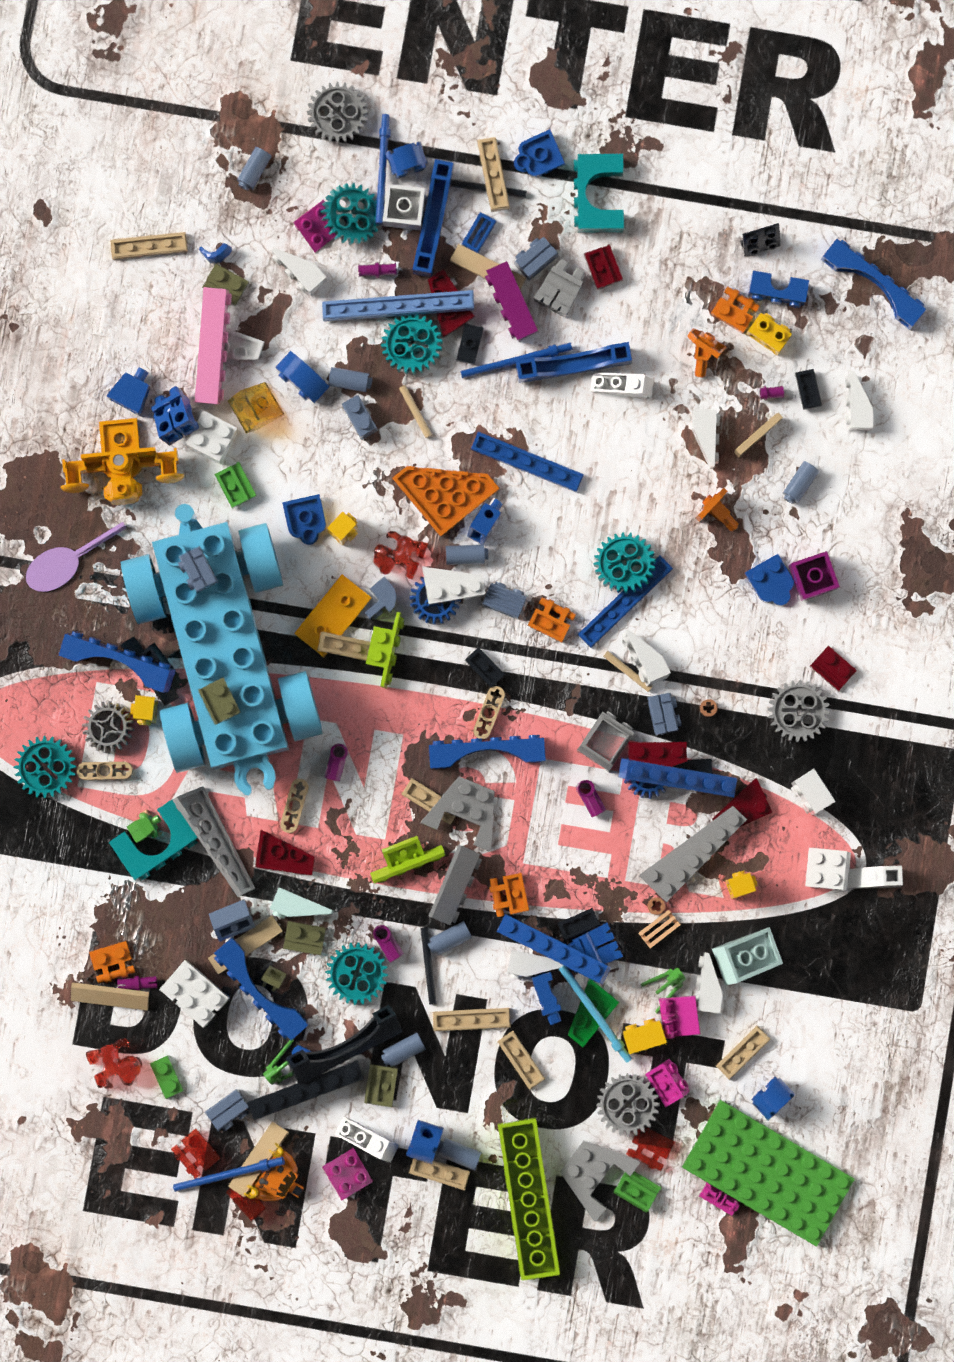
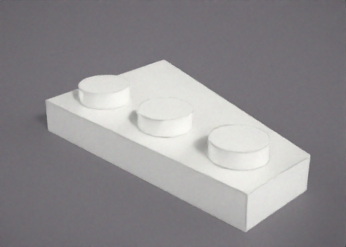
(243, 346)
(451, 585)

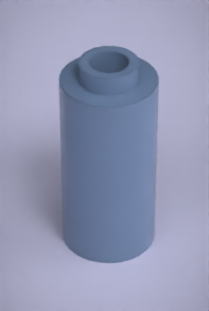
(253, 169)
(349, 379)
(800, 482)
(466, 554)
(449, 938)
(403, 1050)
(458, 1153)

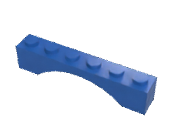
(433, 218)
(843, 259)
(556, 366)
(153, 674)
(528, 750)
(677, 777)
(554, 949)
(287, 1019)

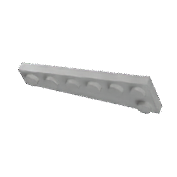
(207, 826)
(683, 862)

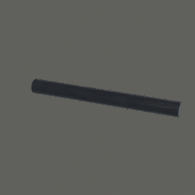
(482, 187)
(428, 966)

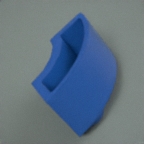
(303, 377)

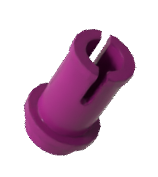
(771, 392)

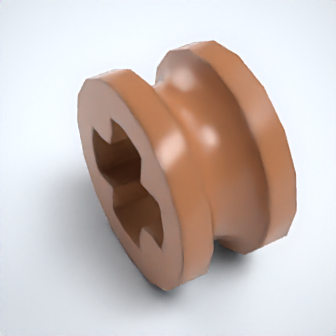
(712, 712)
(662, 906)

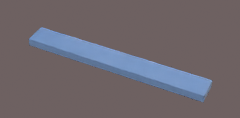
(398, 305)

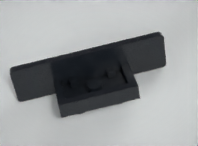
(157, 655)

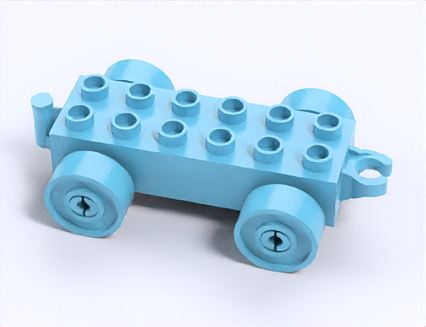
(221, 641)

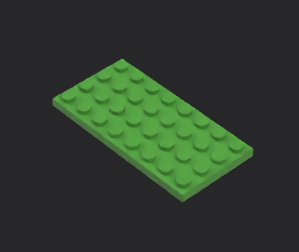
(768, 1173)

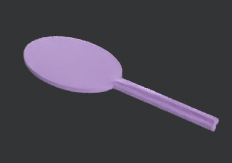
(60, 564)

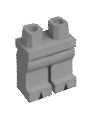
(561, 282)

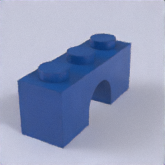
(794, 294)

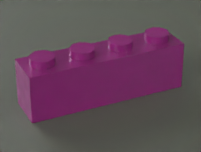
(512, 301)

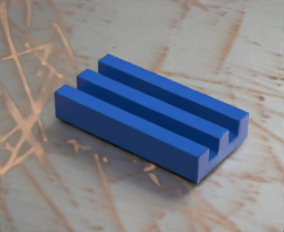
(473, 227)

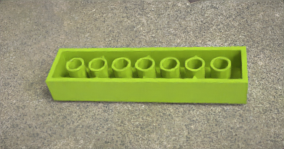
(528, 1199)

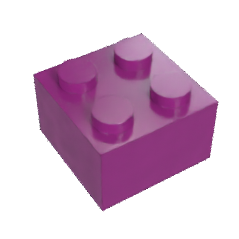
(814, 576)

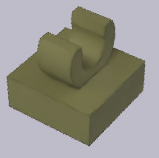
(273, 977)

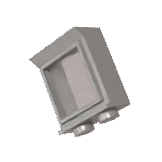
(606, 740)

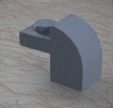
(387, 598)

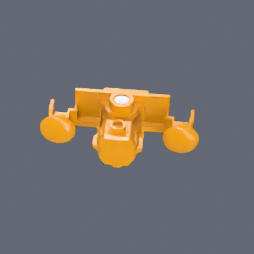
(120, 463)

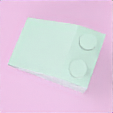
(292, 905)
(747, 956)

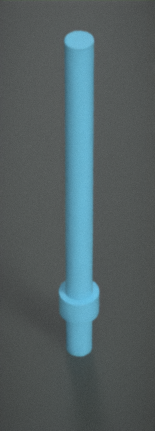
(617, 1044)

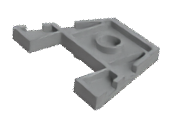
(469, 803)
(588, 1168)

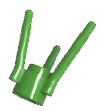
(674, 978)
(274, 1073)

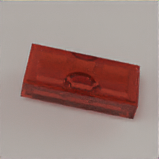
(250, 1206)

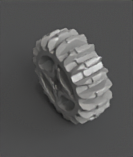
(104, 735)

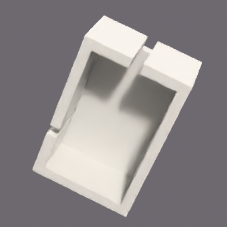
(194, 993)

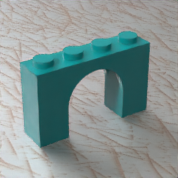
(589, 217)
(140, 864)

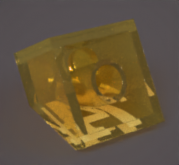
(255, 407)

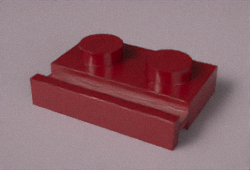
(603, 267)
(833, 668)

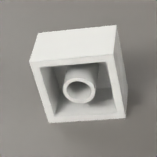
(404, 207)
(212, 438)
(812, 792)
(828, 869)

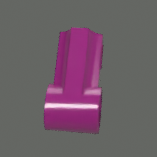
(335, 765)
(591, 800)
(388, 945)

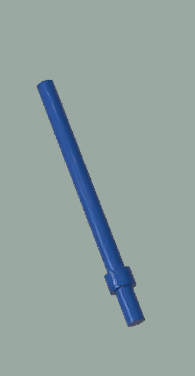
(384, 134)
(552, 350)
(263, 1165)

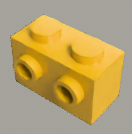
(769, 333)
(343, 528)
(144, 710)
(741, 884)
(644, 1036)

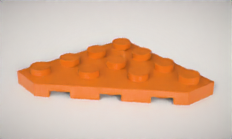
(444, 495)

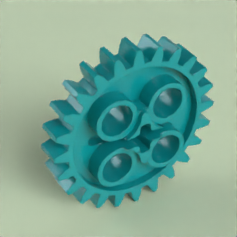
(351, 196)
(407, 360)
(619, 547)
(57, 754)
(373, 979)

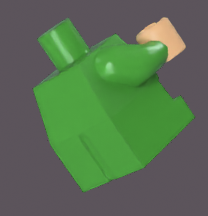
(145, 827)

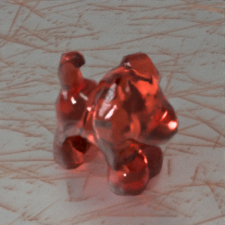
(387, 558)
(126, 1068)

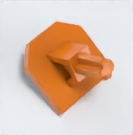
(705, 348)
(714, 506)

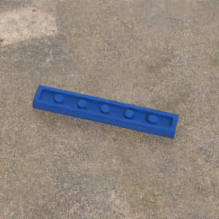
(527, 462)
(622, 605)

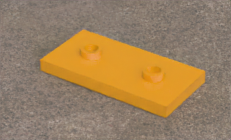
(333, 612)

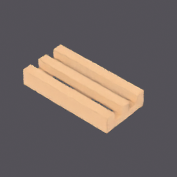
(646, 939)

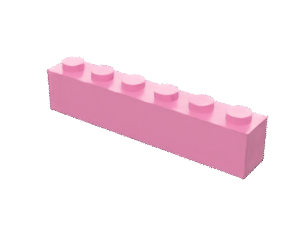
(212, 345)

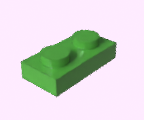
(166, 1077)

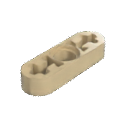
(498, 701)
(90, 765)
(302, 793)

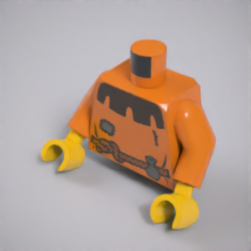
(278, 1180)

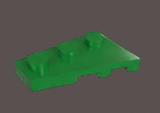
(583, 1023)

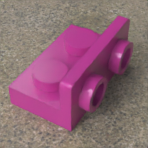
(668, 1082)

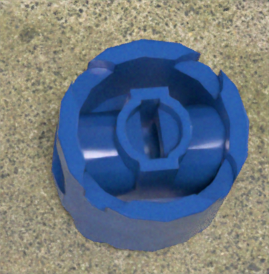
(406, 159)
(773, 1098)
(424, 1142)

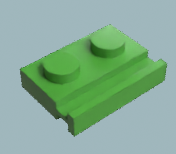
(235, 485)
(637, 1190)

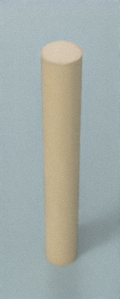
(415, 411)
(626, 670)

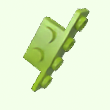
(383, 648)
(404, 857)

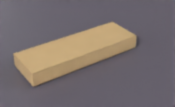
(756, 436)
(343, 646)
(424, 797)
(743, 1052)
(521, 1060)
(441, 1173)

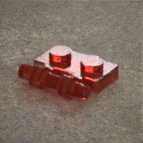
(653, 1142)
(201, 1151)

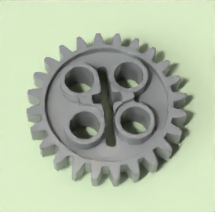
(325, 123)
(799, 693)
(614, 1092)

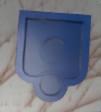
(538, 155)
(305, 518)
(771, 581)

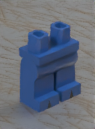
(173, 416)
(588, 944)
(546, 998)

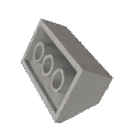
(454, 885)

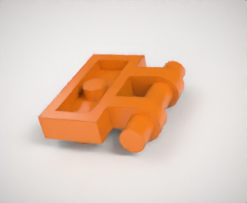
(731, 314)
(549, 625)
(515, 894)
(110, 956)

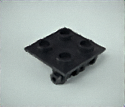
(761, 240)

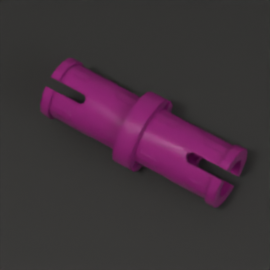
(377, 269)
(138, 983)

